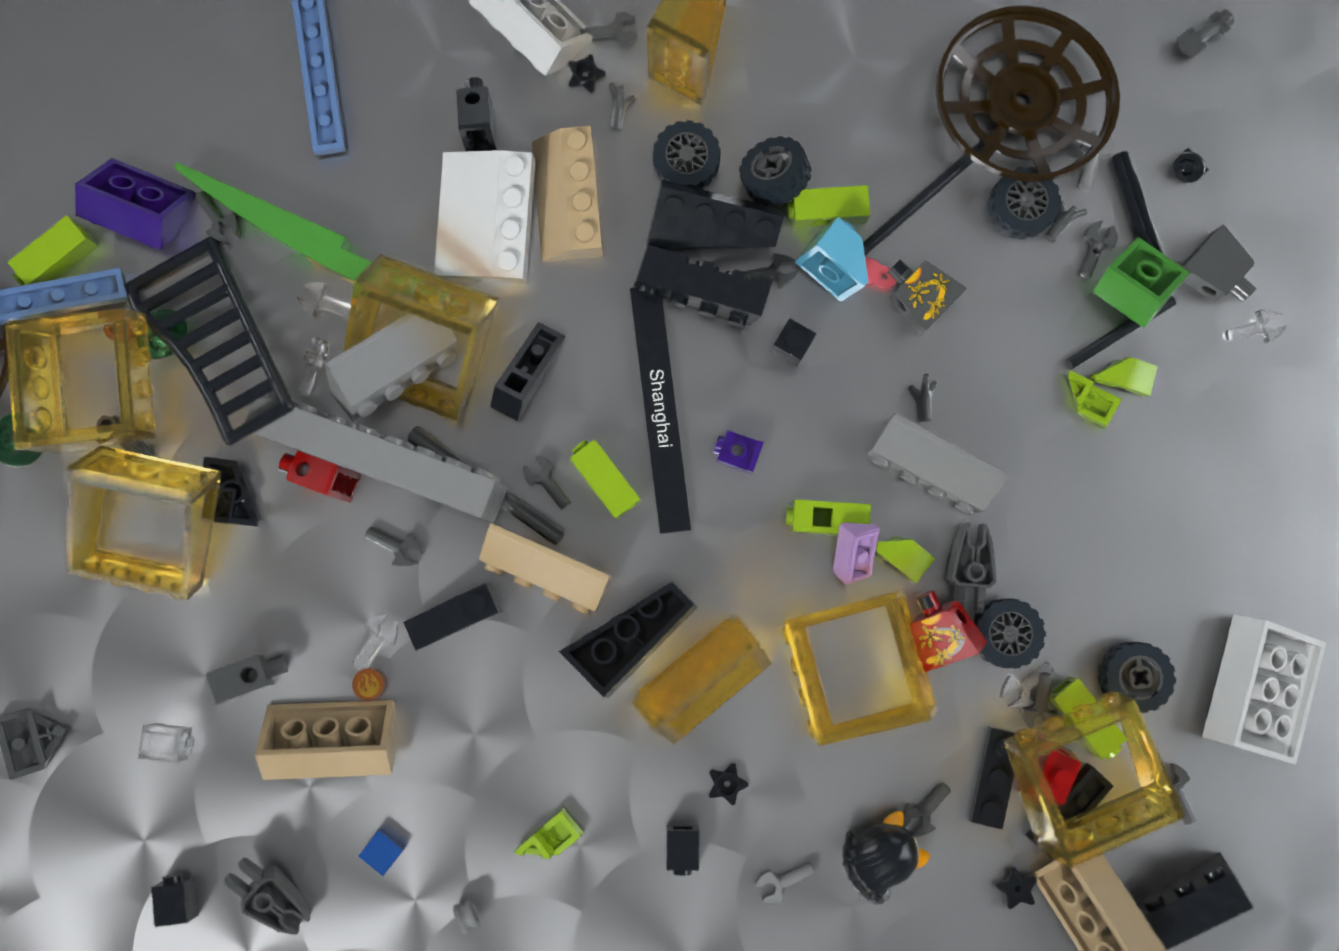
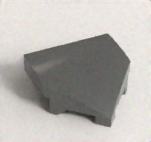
(28, 741)

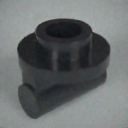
(1189, 166)

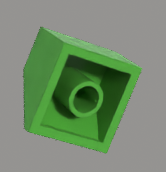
(1140, 282)

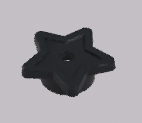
(585, 65)
(736, 784)
(1008, 888)

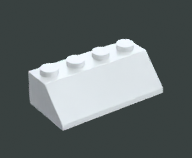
(538, 29)

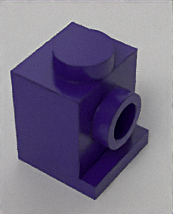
(744, 462)

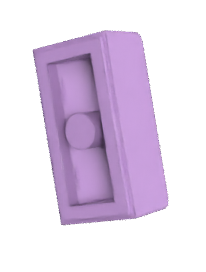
(855, 551)

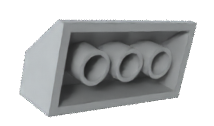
(389, 363)
(936, 464)

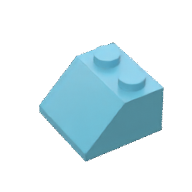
(836, 259)

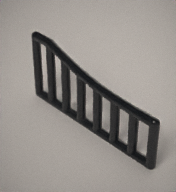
(195, 366)

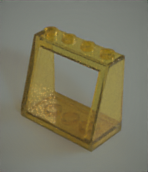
(684, 45)
(434, 300)
(39, 382)
(149, 478)
(701, 679)
(812, 690)
(1113, 822)

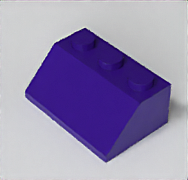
(133, 203)

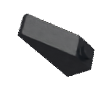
(526, 371)
(453, 616)

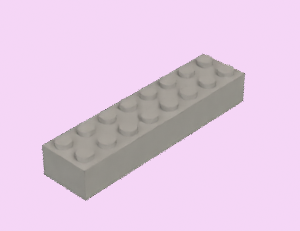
(384, 460)

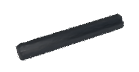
(1135, 199)

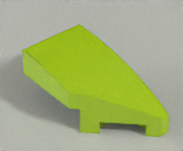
(1129, 375)
(1092, 401)
(905, 556)
(552, 837)

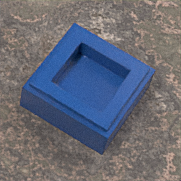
(381, 852)

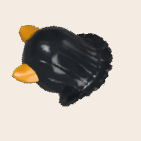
(881, 858)

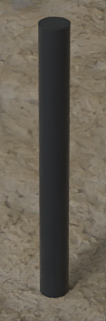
(1110, 338)

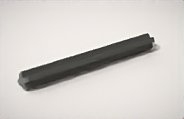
(510, 503)

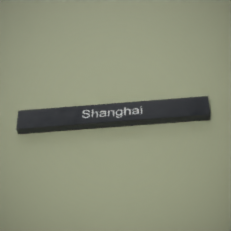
(660, 413)

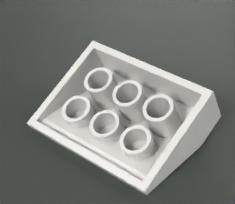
(485, 215)
(1264, 688)

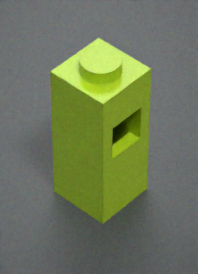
(823, 205)
(52, 253)
(604, 478)
(824, 516)
(1072, 692)

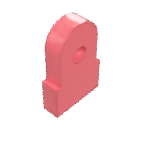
(874, 274)

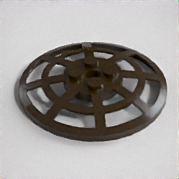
(1033, 82)

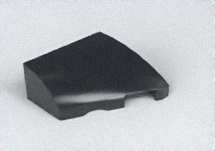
(233, 500)

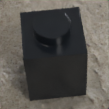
(793, 342)
(682, 849)
(174, 900)

